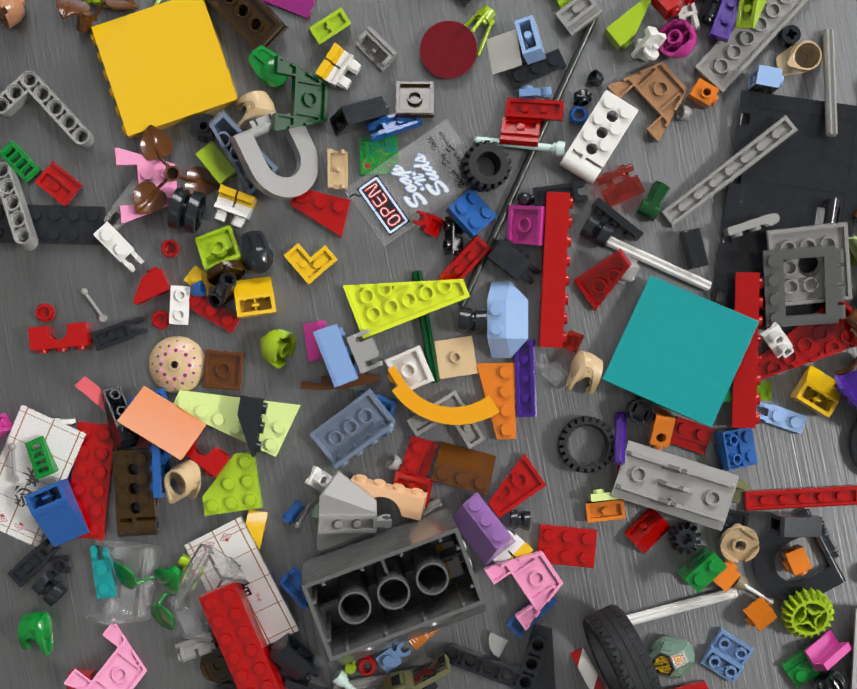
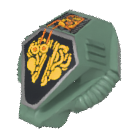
(672, 657)

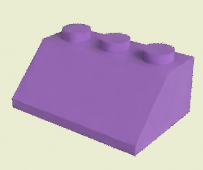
(482, 529)

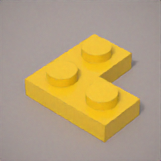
(310, 267)

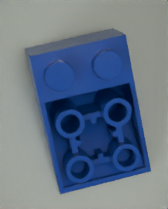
(57, 512)

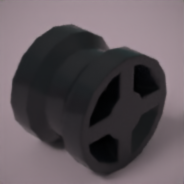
(786, 39)

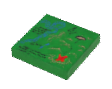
(375, 153)

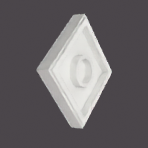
(411, 367)

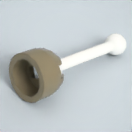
(742, 583)

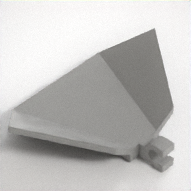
(346, 514)

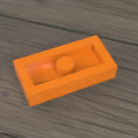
(605, 510)

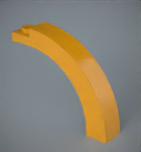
(460, 415)

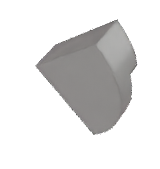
(496, 643)

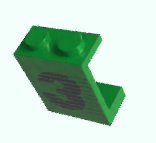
(701, 568)

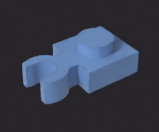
(529, 92)
(391, 658)

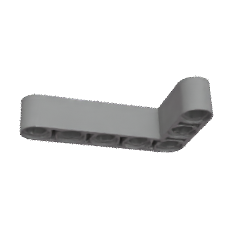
(49, 104)
(20, 212)

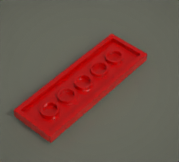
(93, 477)

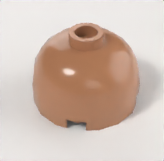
(11, 12)

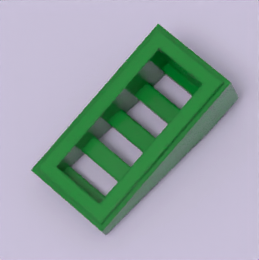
(8, 149)
(37, 467)

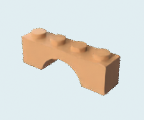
(410, 501)

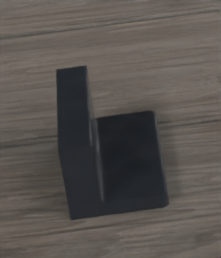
(693, 248)

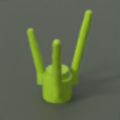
(483, 17)

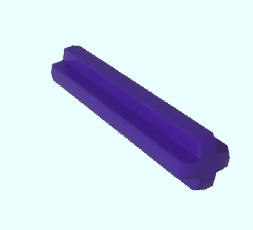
(620, 438)

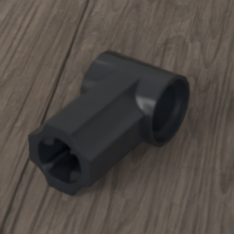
(223, 291)

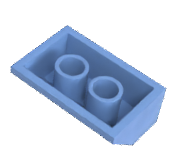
(336, 355)

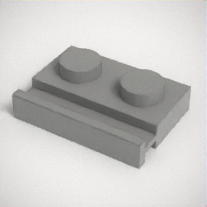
(578, 15)

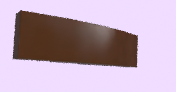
(327, 384)

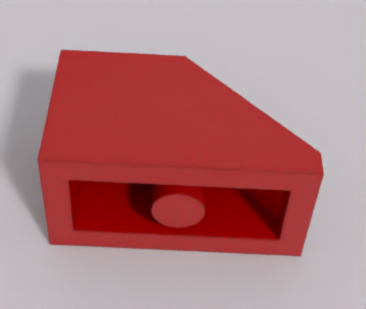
(152, 286)

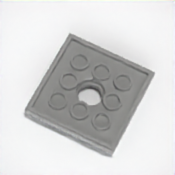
(810, 287)

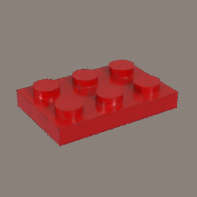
(568, 545)

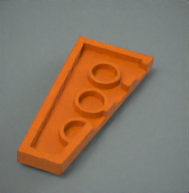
(499, 384)

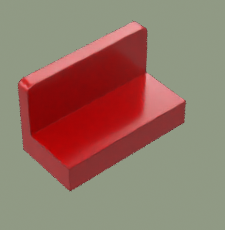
(647, 530)

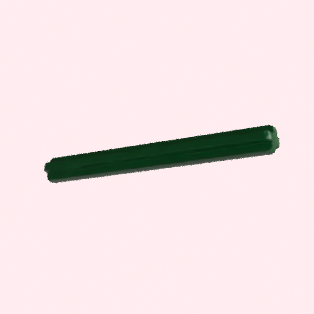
(427, 336)

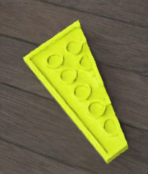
(392, 304)

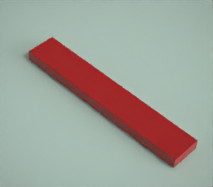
(800, 498)

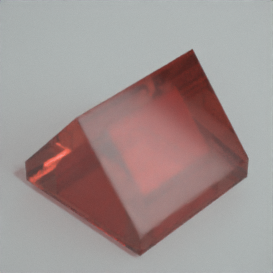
(574, 341)

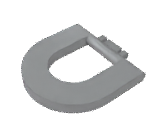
(258, 170)

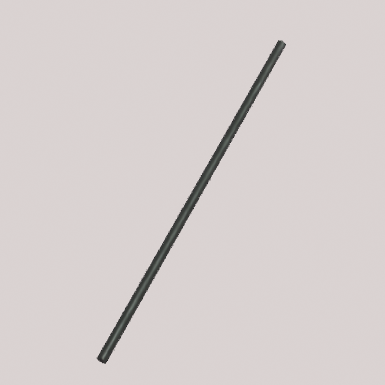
(528, 160)

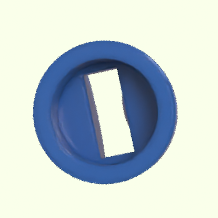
(198, 289)

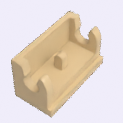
(337, 169)

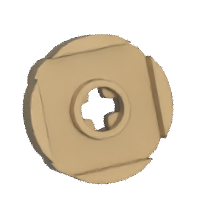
(739, 553)

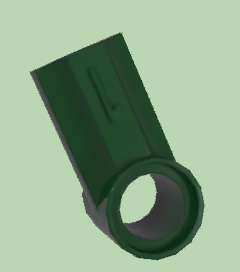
(652, 203)

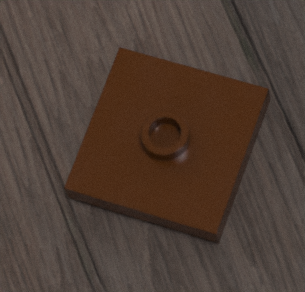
(223, 370)

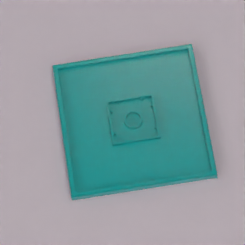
(680, 351)

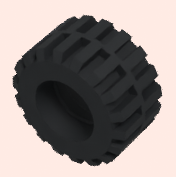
(499, 160)

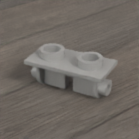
(188, 648)

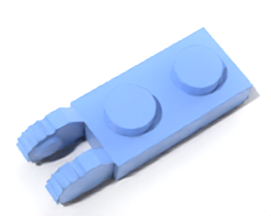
(783, 418)

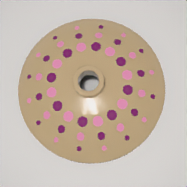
(189, 359)

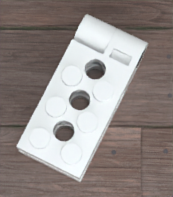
(587, 165)

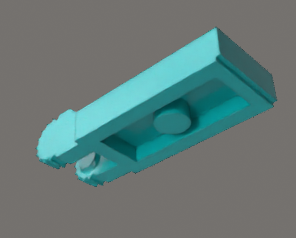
(103, 573)

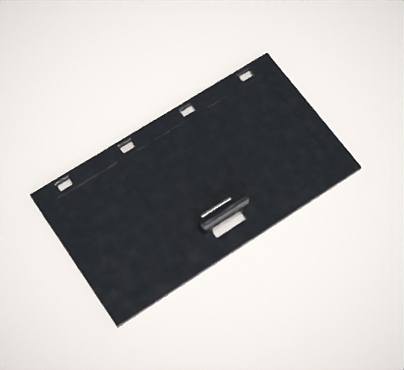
(787, 181)

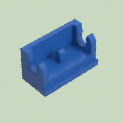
(292, 584)

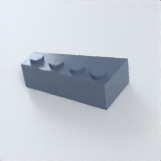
(225, 127)

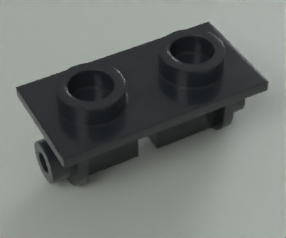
(709, 11)
(451, 243)

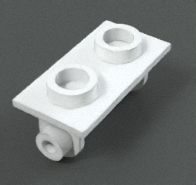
(179, 305)

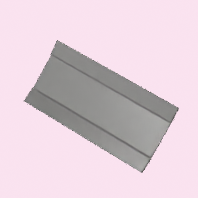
(675, 485)

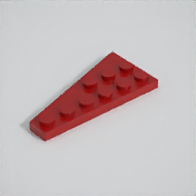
(810, 345)

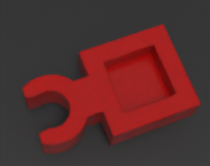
(429, 223)

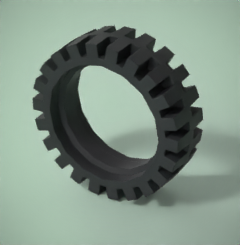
(586, 467)

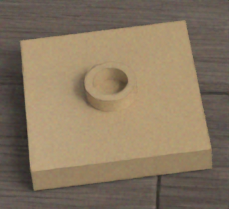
(455, 357)

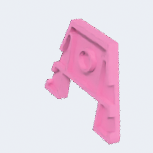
(146, 171)
(534, 577)
(120, 671)

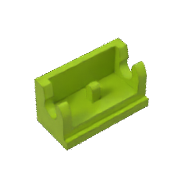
(329, 26)
(216, 163)

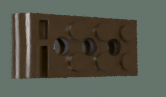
(246, 25)
(128, 519)

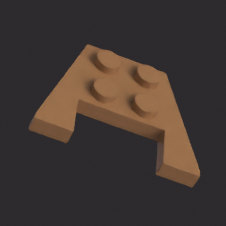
(659, 89)

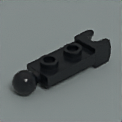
(538, 195)

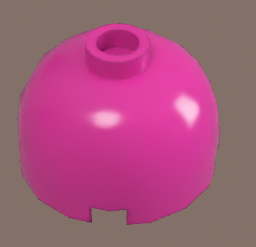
(680, 39)

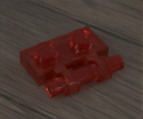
(623, 190)

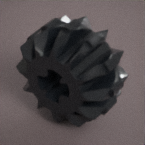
(686, 544)
(829, 680)

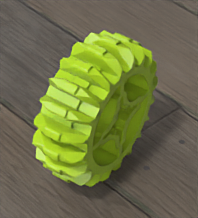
(795, 615)

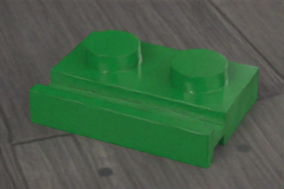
(799, 668)

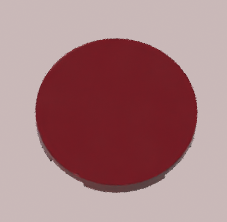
(448, 49)

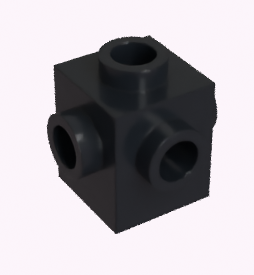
(198, 127)

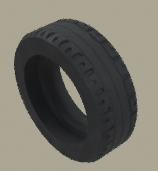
(619, 650)

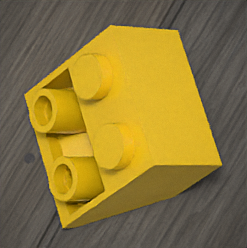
(254, 297)
(817, 392)

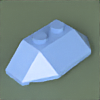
(506, 319)

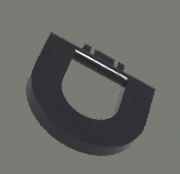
(772, 583)

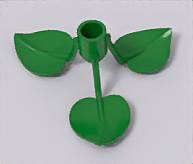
(166, 578)

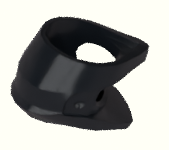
(256, 252)

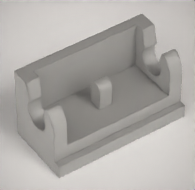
(376, 48)

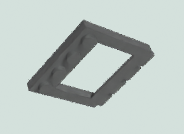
(775, 287)

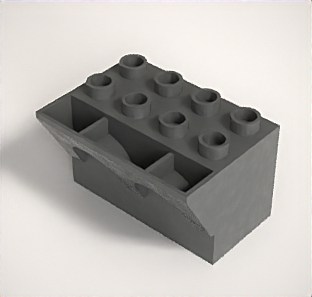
(390, 588)

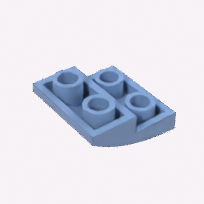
(727, 655)

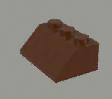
(463, 468)

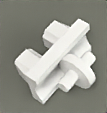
(648, 46)
(777, 341)
(318, 479)

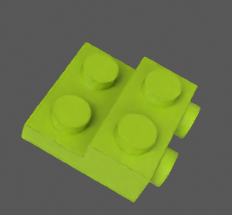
(218, 247)

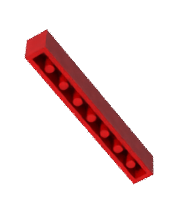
(553, 270)
(746, 378)

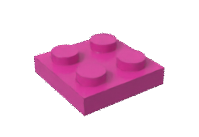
(526, 224)

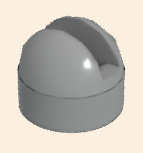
(683, 113)
(393, 462)

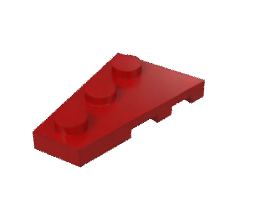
(324, 209)
(602, 278)
(517, 487)

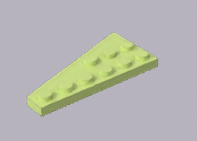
(222, 412)

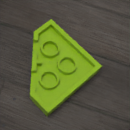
(235, 487)

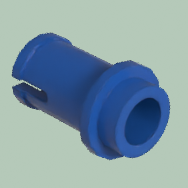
(294, 510)

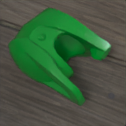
(263, 65)
(37, 627)

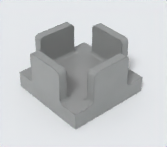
(363, 351)

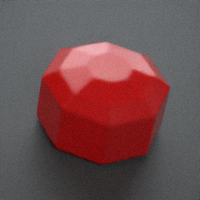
(170, 248)

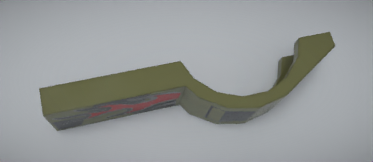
(419, 677)

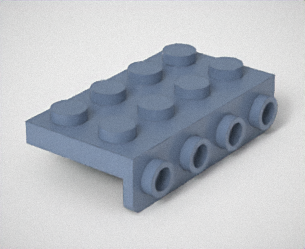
(353, 429)

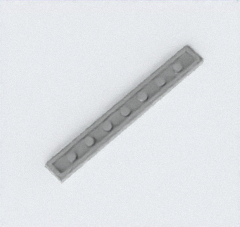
(729, 171)

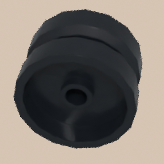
(186, 210)

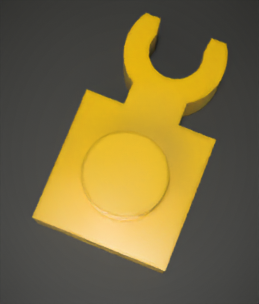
(196, 275)

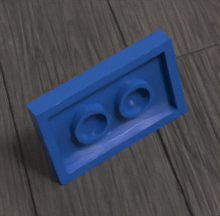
(158, 468)

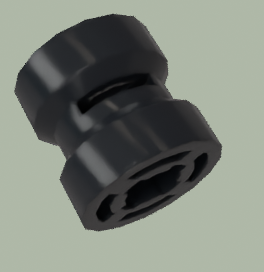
(520, 520)

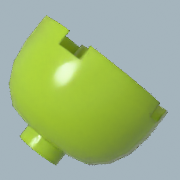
(277, 346)

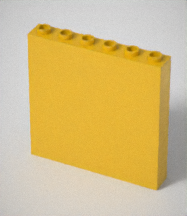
(164, 65)

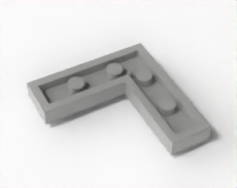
(470, 432)

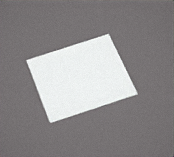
(504, 52)

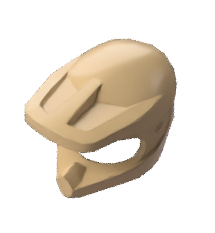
(799, 58)
(256, 104)
(585, 365)
(188, 478)

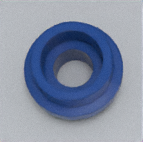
(578, 109)

